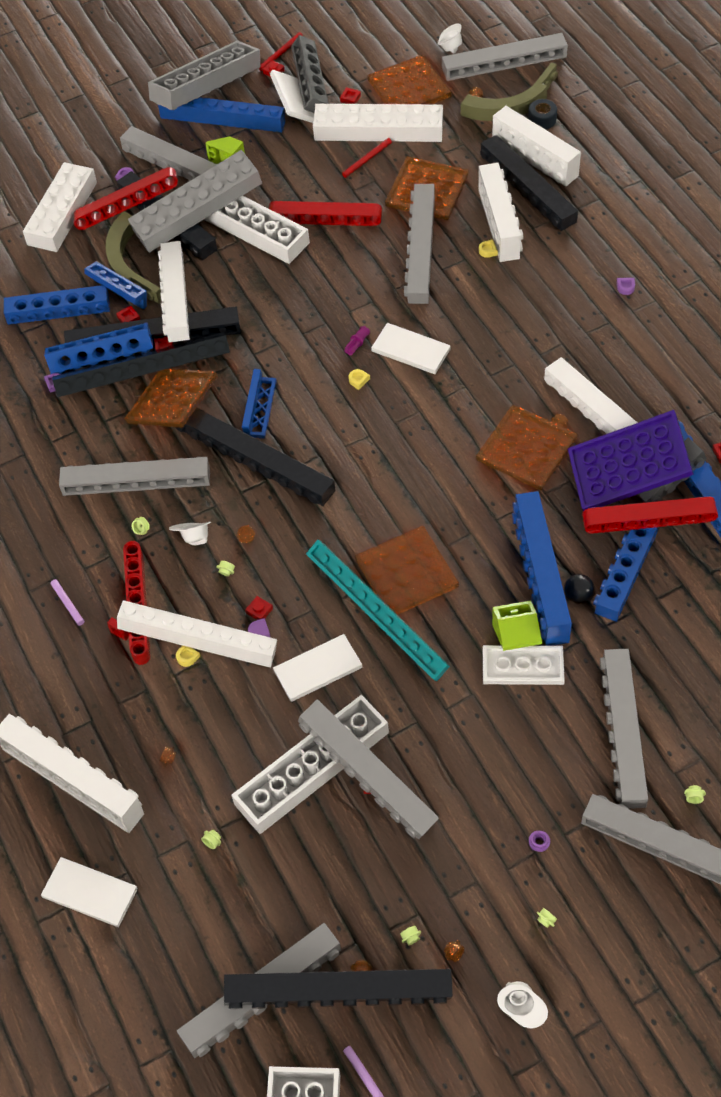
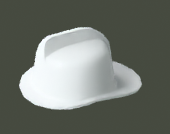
(451, 38)
(193, 532)
(522, 1004)

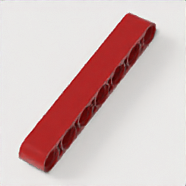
(129, 192)
(329, 212)
(649, 515)
(136, 593)

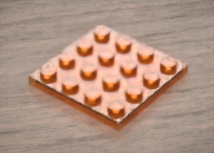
(410, 83)
(447, 181)
(171, 397)
(526, 447)
(407, 570)

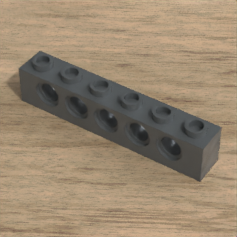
(309, 73)

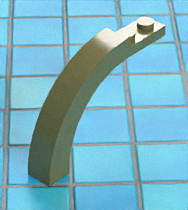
(484, 108)
(116, 240)

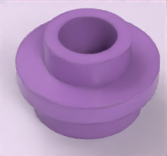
(542, 836)

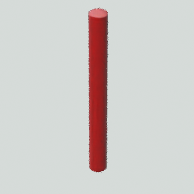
(280, 51)
(367, 157)

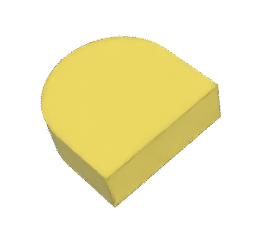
(488, 249)
(358, 378)
(187, 656)

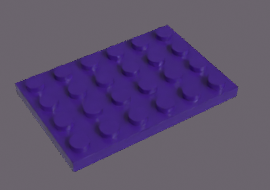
(630, 461)

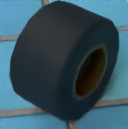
(543, 113)

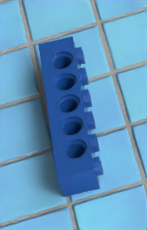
(56, 304)
(105, 341)
(612, 607)

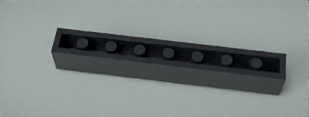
(530, 183)
(194, 239)

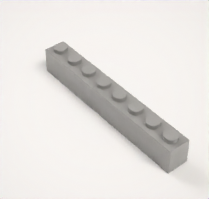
(504, 56)
(164, 154)
(420, 244)
(134, 476)
(624, 729)
(367, 769)
(653, 837)
(218, 1020)

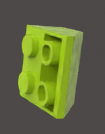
(223, 148)
(516, 625)

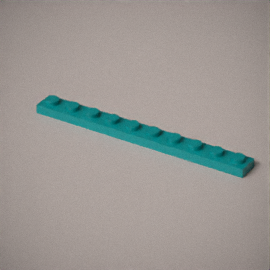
(378, 610)

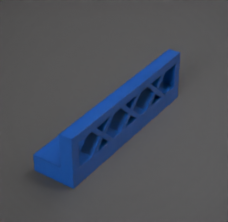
(117, 284)
(253, 401)

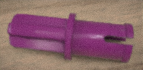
(357, 340)

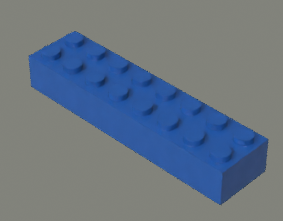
(541, 568)

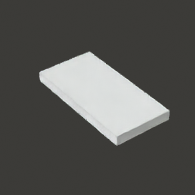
(290, 95)
(411, 348)
(523, 665)
(317, 667)
(89, 892)

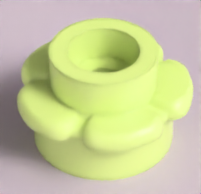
(137, 528)
(225, 568)
(694, 794)
(211, 839)
(546, 918)
(410, 935)

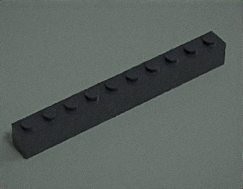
(200, 325)
(140, 364)
(259, 457)
(337, 987)

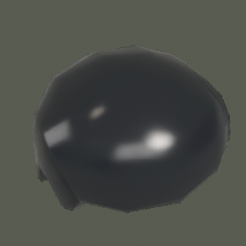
(579, 588)

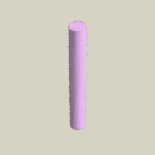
(67, 602)
(362, 1072)

